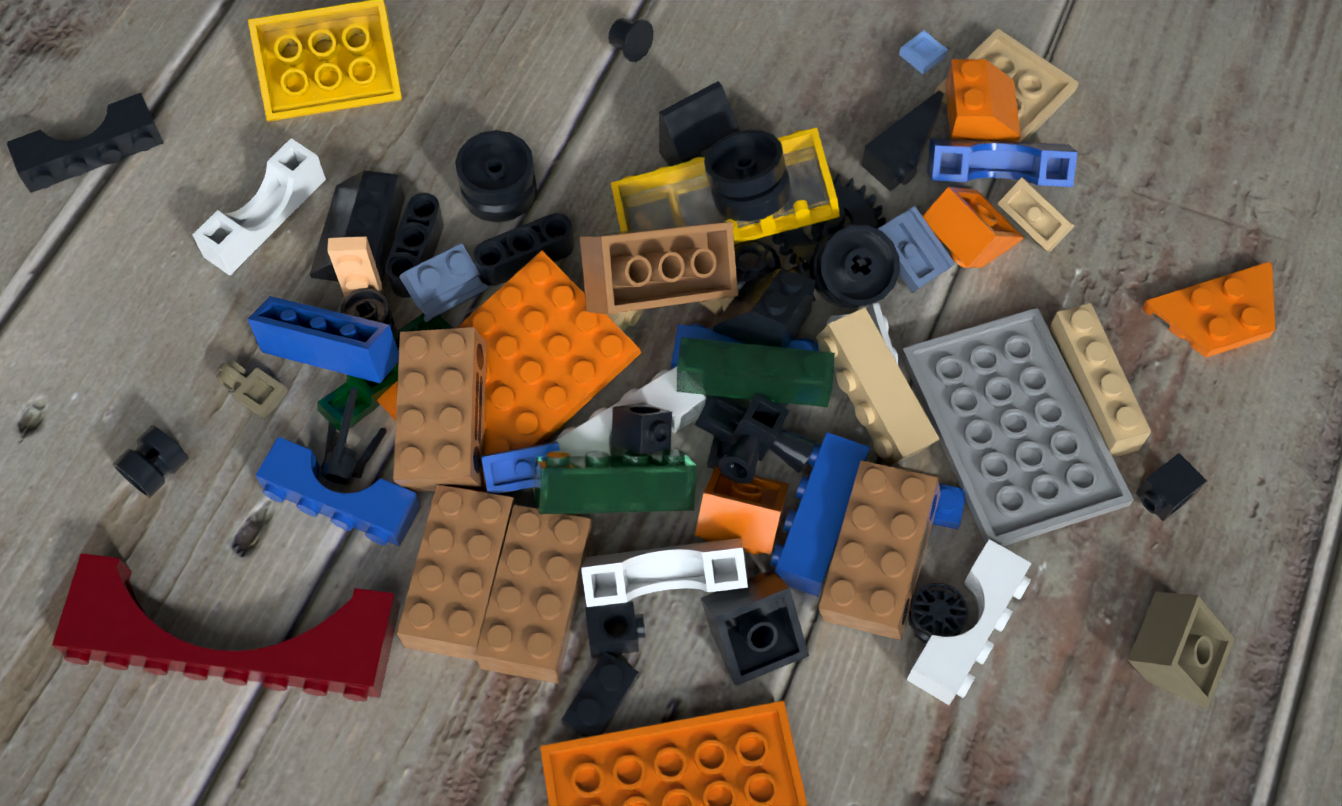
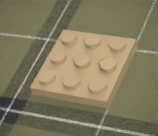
(1037, 83)

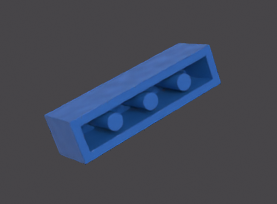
(325, 338)
(820, 515)

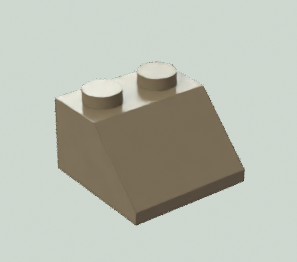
(1182, 647)

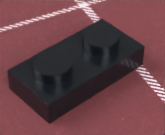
(600, 697)

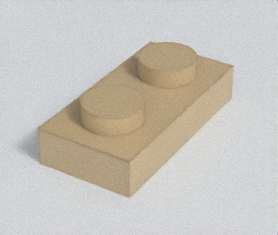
(1036, 214)

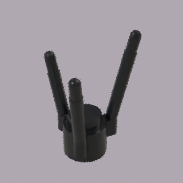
(340, 462)

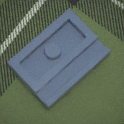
(918, 249)
(443, 282)

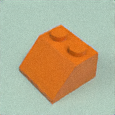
(981, 102)
(970, 227)
(742, 511)

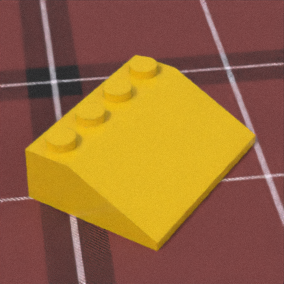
(325, 59)

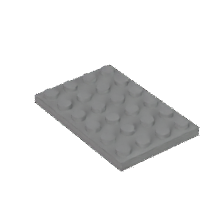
(1015, 428)

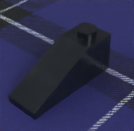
(897, 151)

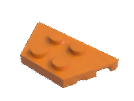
(1221, 310)

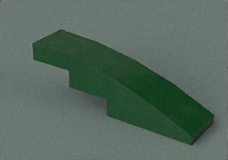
(334, 404)

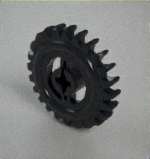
(850, 204)

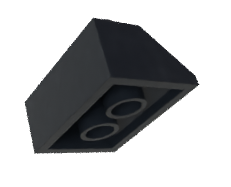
(362, 207)

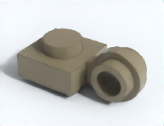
(256, 392)

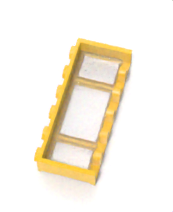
(685, 197)

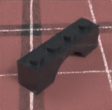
(124, 132)

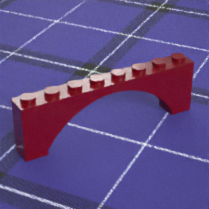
(339, 655)

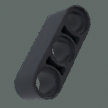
(414, 230)
(533, 235)

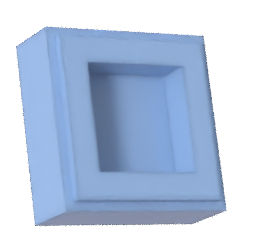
(923, 52)

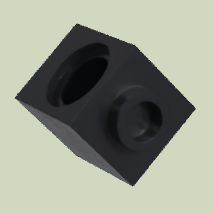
(641, 428)
(1170, 487)
(602, 616)

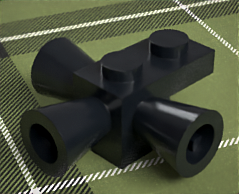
(752, 435)

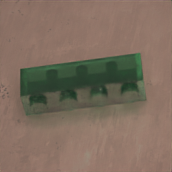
(744, 369)
(614, 482)

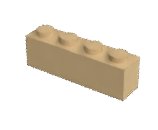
(1100, 379)
(876, 388)

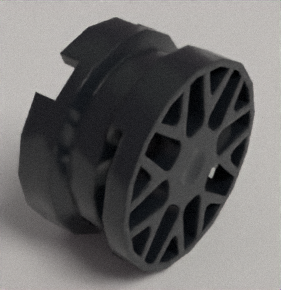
(937, 612)

